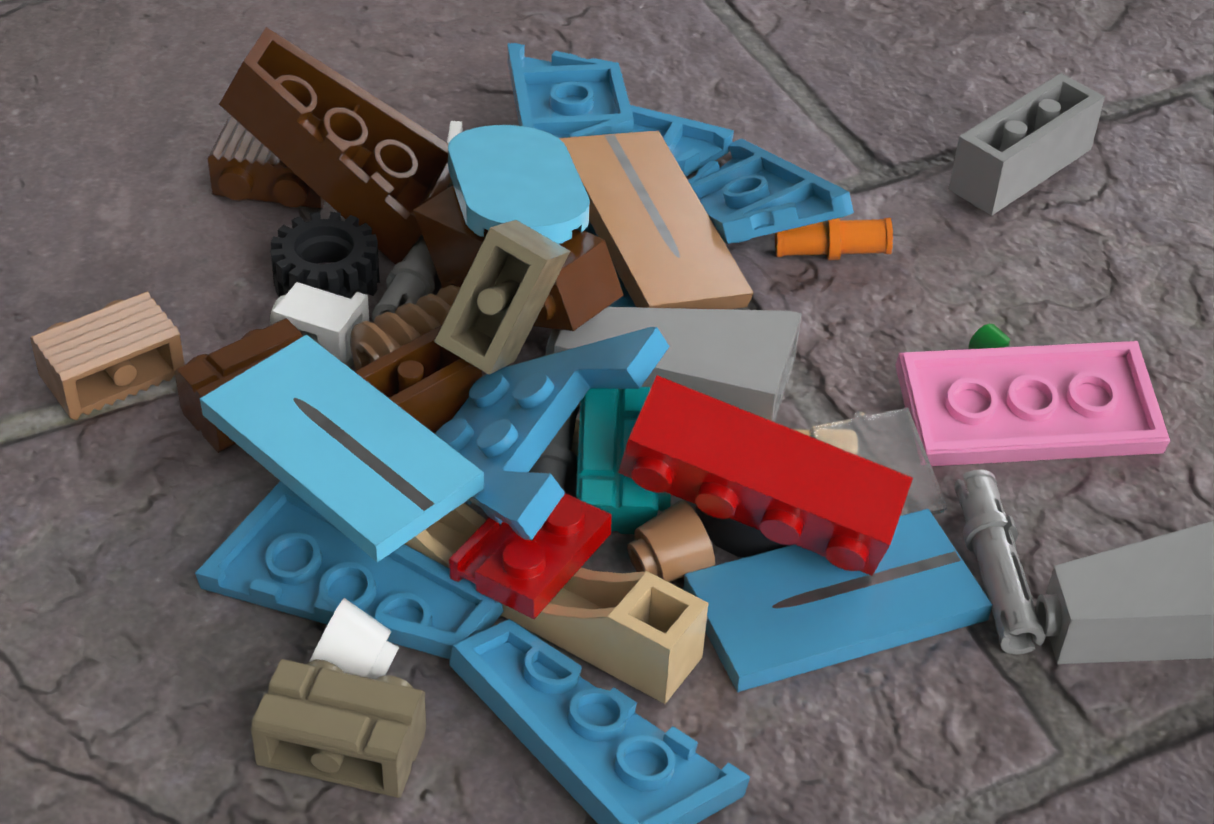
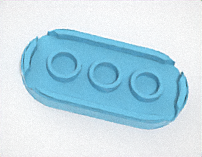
(517, 176)

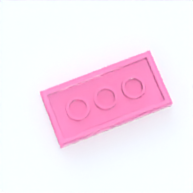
(1032, 403)

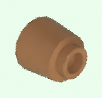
(672, 544)

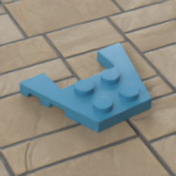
(524, 406)

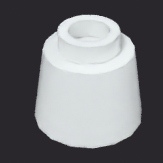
(356, 643)

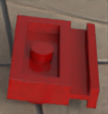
(532, 571)

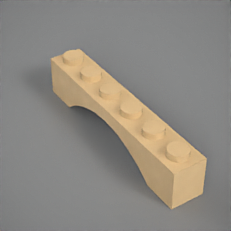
(616, 621)

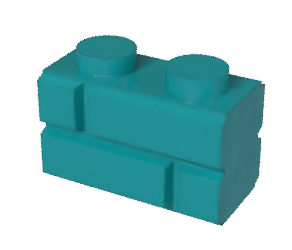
(604, 430)

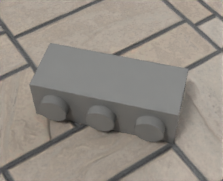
(1025, 143)

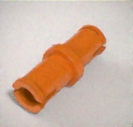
(836, 238)

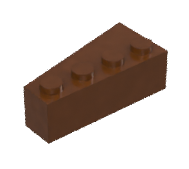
(339, 140)

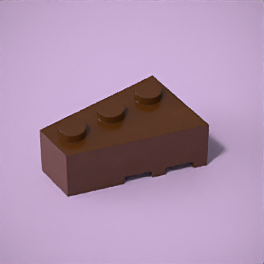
(579, 293)

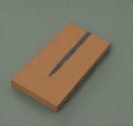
(655, 224)

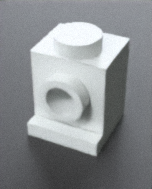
(323, 317)

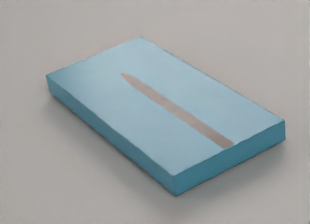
(343, 446)

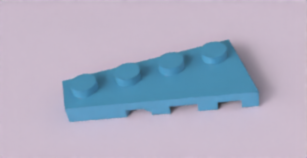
(305, 567)
(592, 736)

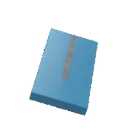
(801, 613)

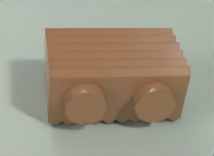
(108, 354)

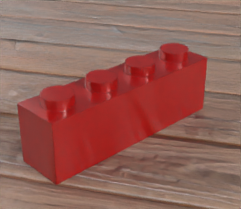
(765, 476)

